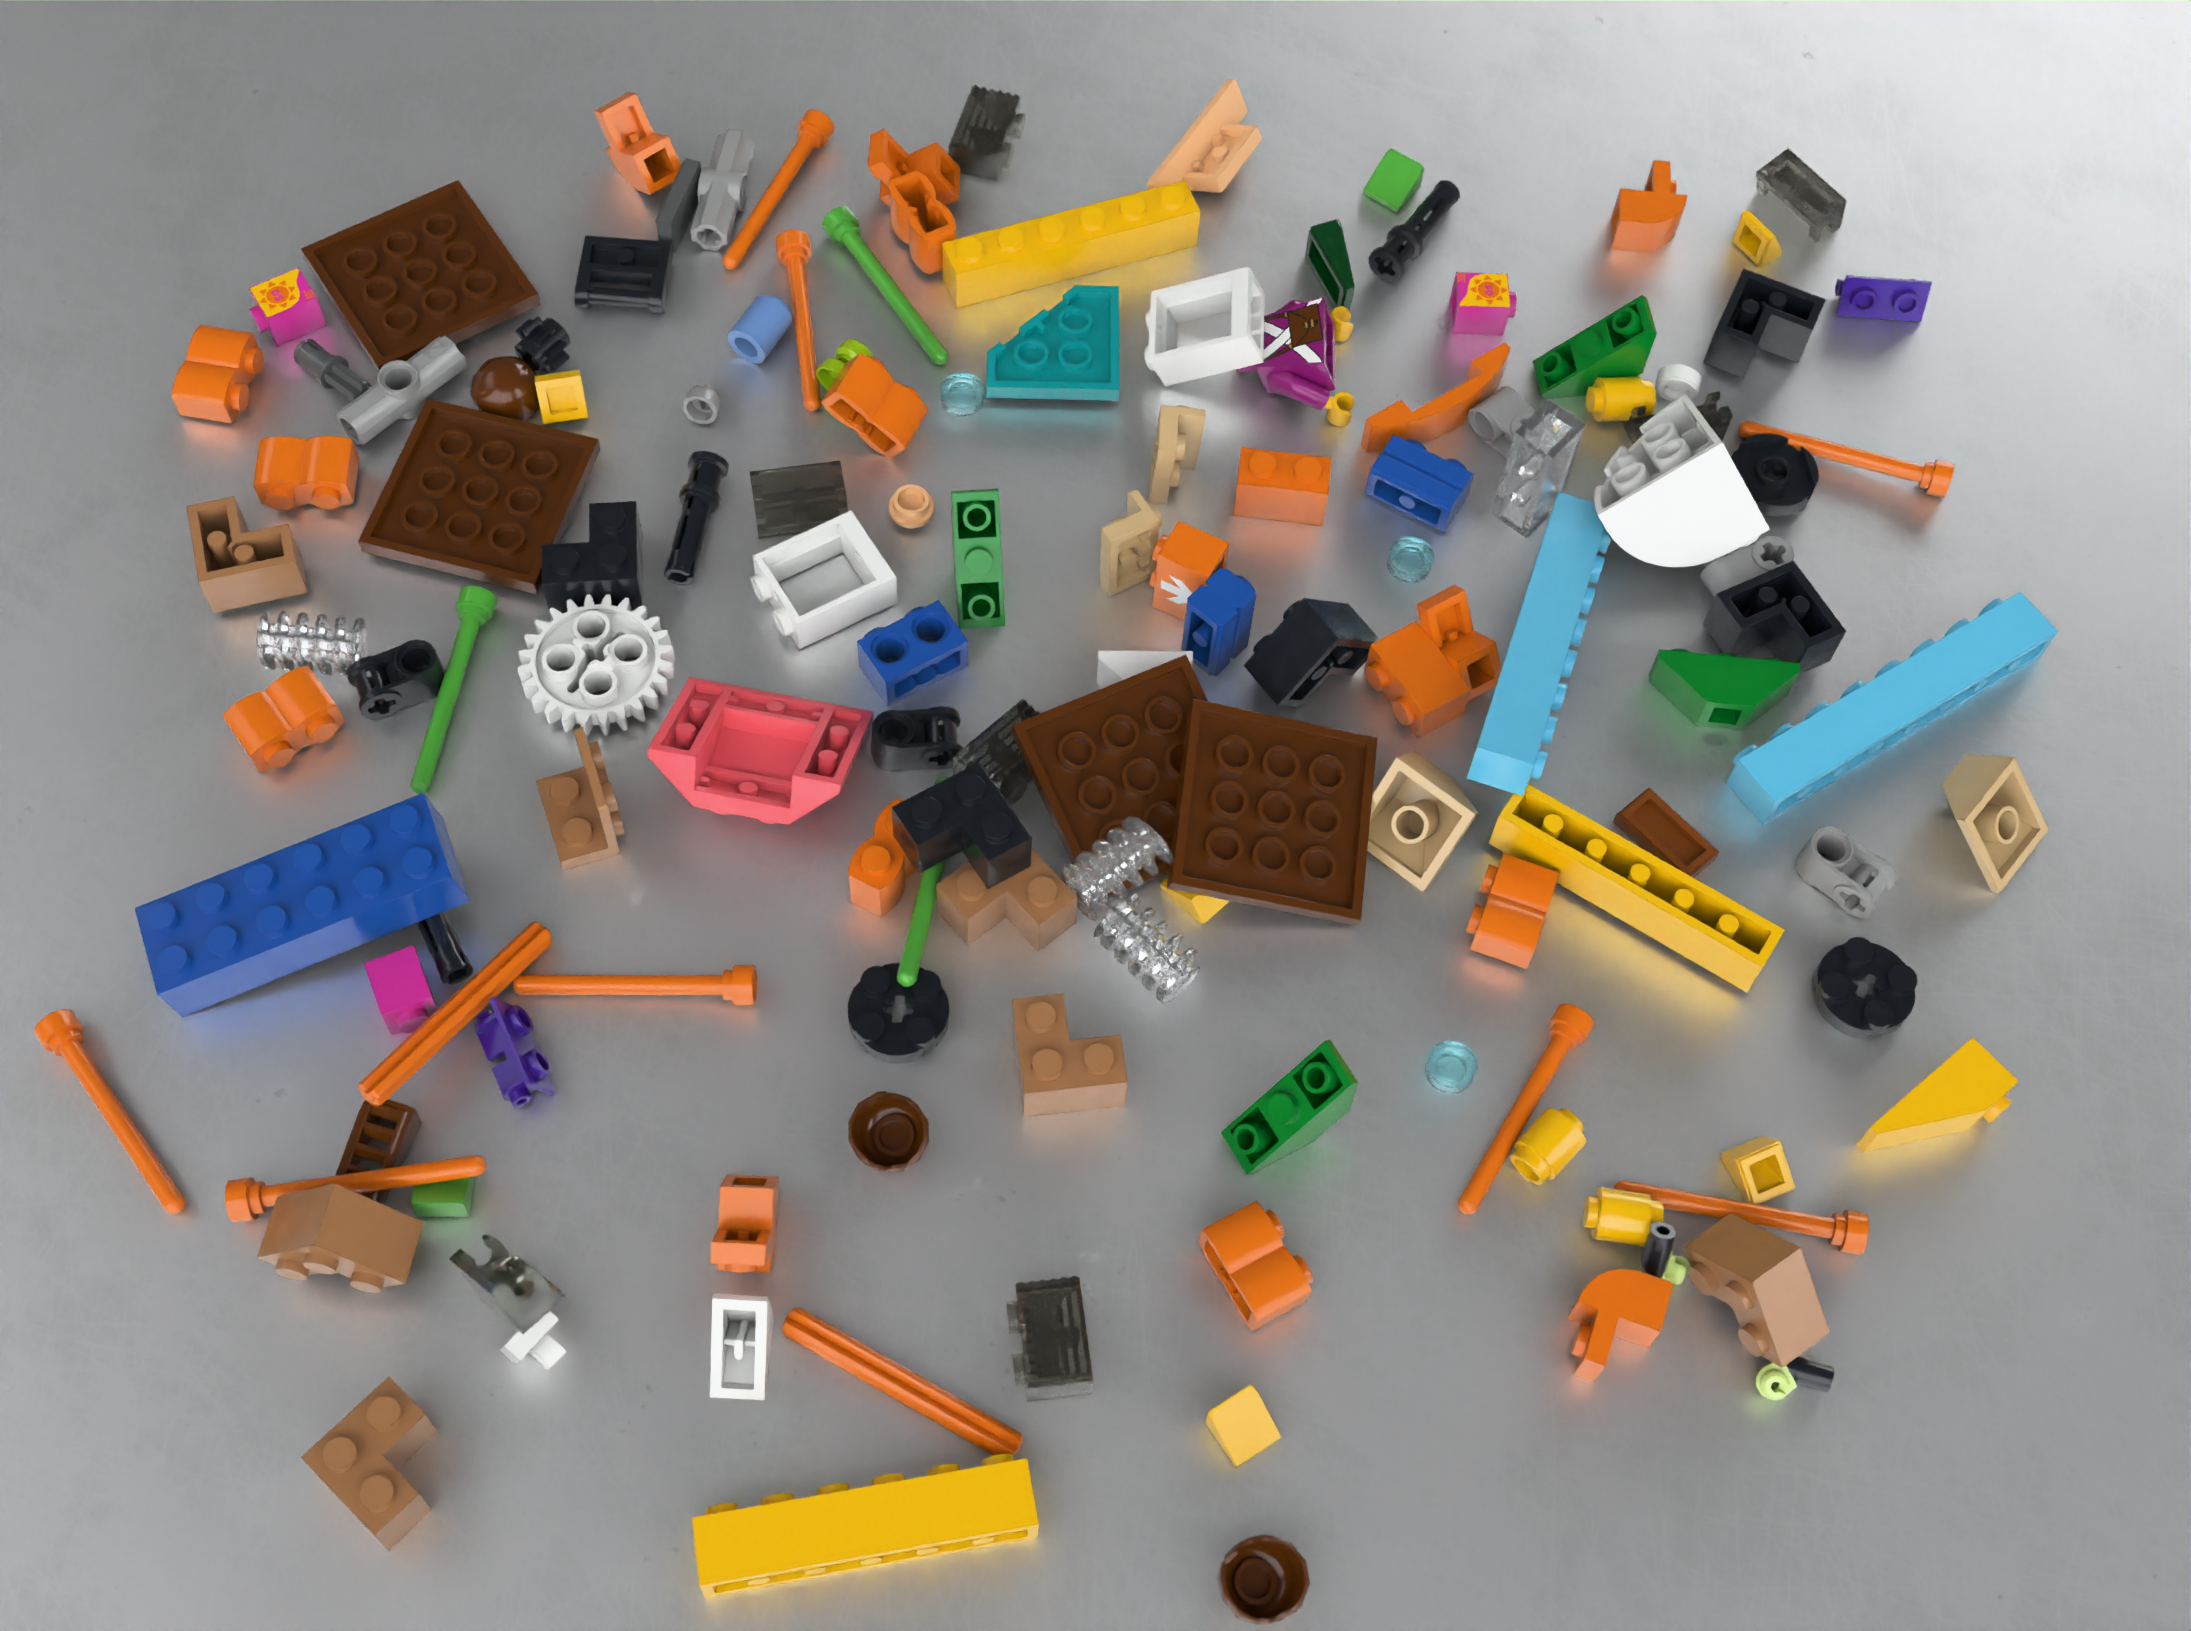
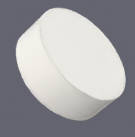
(1677, 380)

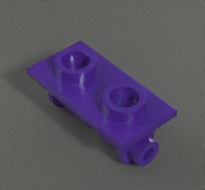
(1882, 298)
(508, 1033)

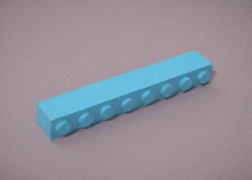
(1540, 648)
(1889, 707)

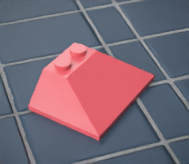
(756, 750)

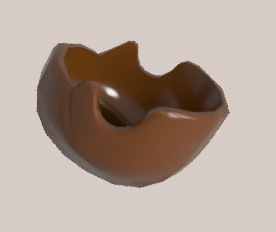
(506, 388)
(888, 1132)
(1263, 1579)

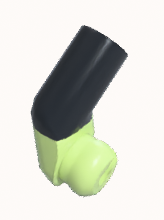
(1658, 1254)
(1777, 1382)

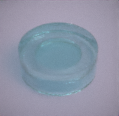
(961, 394)
(1410, 559)
(1451, 1067)

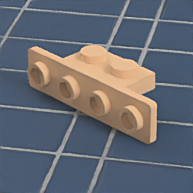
(1212, 145)

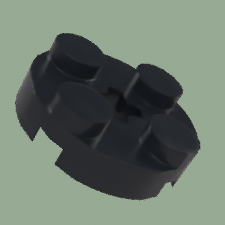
(1796, 468)
(1882, 970)
(916, 1033)

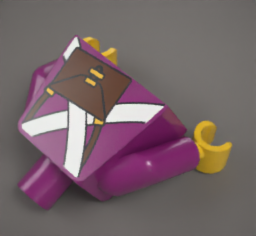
(1302, 356)

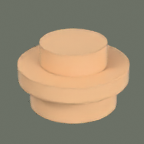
(911, 506)

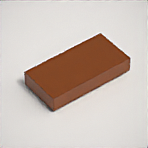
(1665, 834)

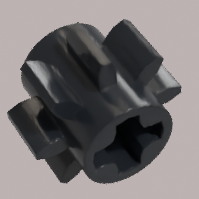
(542, 344)

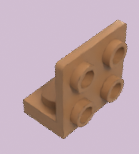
(582, 809)

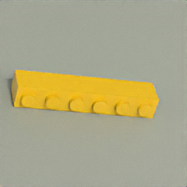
(1070, 244)
(1637, 887)
(864, 1525)

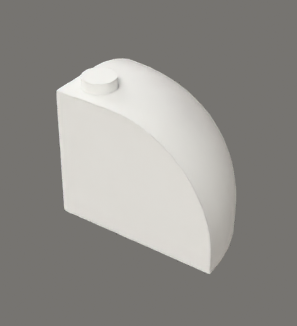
(1677, 493)

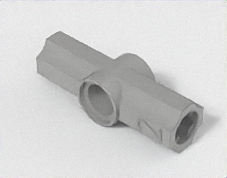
(722, 190)
(401, 390)

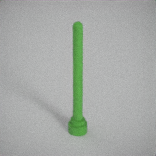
(844, 229)
(474, 608)
(919, 923)

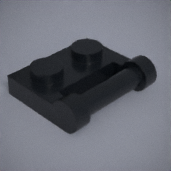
(626, 263)

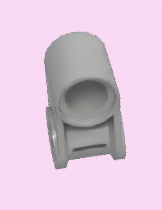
(1499, 418)
(1746, 563)
(1846, 872)

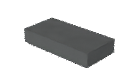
(679, 204)

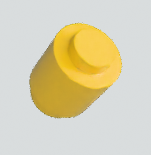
(1615, 398)
(1548, 1145)
(1621, 1215)

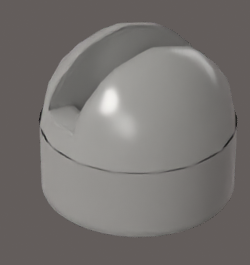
(695, 404)

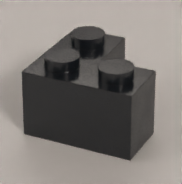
(1765, 317)
(602, 566)
(1777, 611)
(1307, 648)
(963, 816)

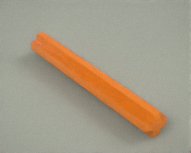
(454, 1014)
(901, 1383)

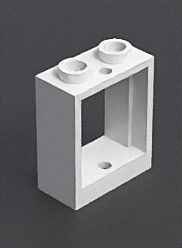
(1224, 292)
(809, 549)

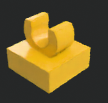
(561, 396)

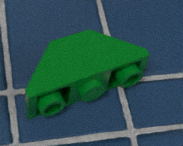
(1608, 348)
(977, 558)
(1721, 687)
(1293, 1110)

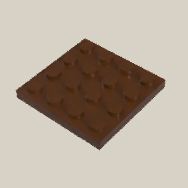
(420, 275)
(479, 495)
(1113, 757)
(1273, 812)

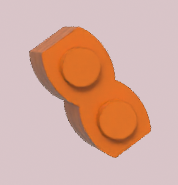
(920, 219)
(217, 374)
(875, 405)
(306, 472)
(284, 719)
(879, 868)
(1513, 910)
(1256, 1265)

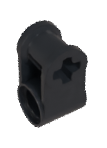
(396, 678)
(918, 737)

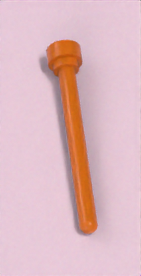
(813, 132)
(794, 252)
(1931, 476)
(734, 985)
(1568, 1029)
(62, 1034)
(249, 1198)
(1845, 1230)

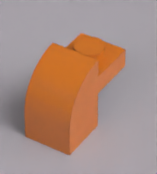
(635, 150)
(890, 160)
(1647, 217)
(1450, 627)
(746, 1224)
(1619, 1305)

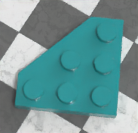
(1062, 351)

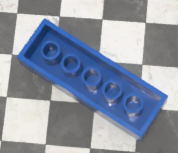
(301, 905)

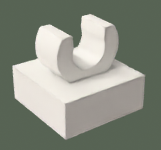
(536, 1342)

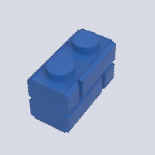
(1419, 482)
(1218, 620)

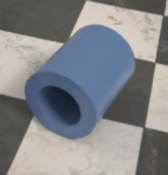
(760, 328)

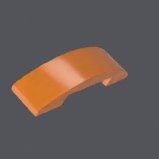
(1442, 413)

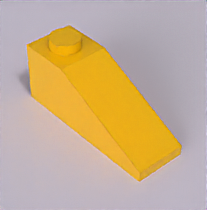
(1947, 1101)

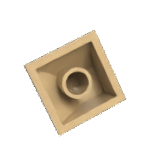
(1995, 814)
(1417, 819)

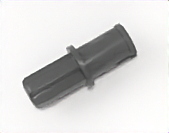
(330, 369)

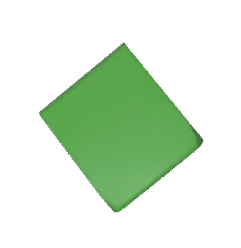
(1394, 180)
(443, 1198)

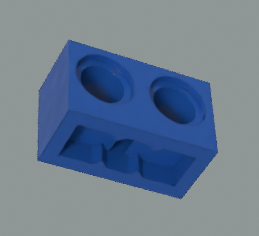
(919, 661)

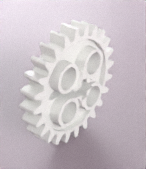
(596, 664)

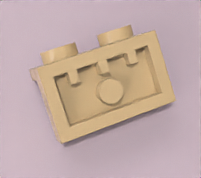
(1174, 448)
(1129, 546)

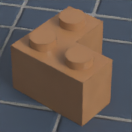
(240, 565)
(1031, 900)
(1062, 1072)
(342, 1234)
(1763, 1284)
(363, 1457)

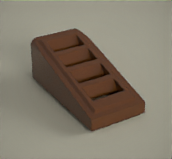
(367, 1128)

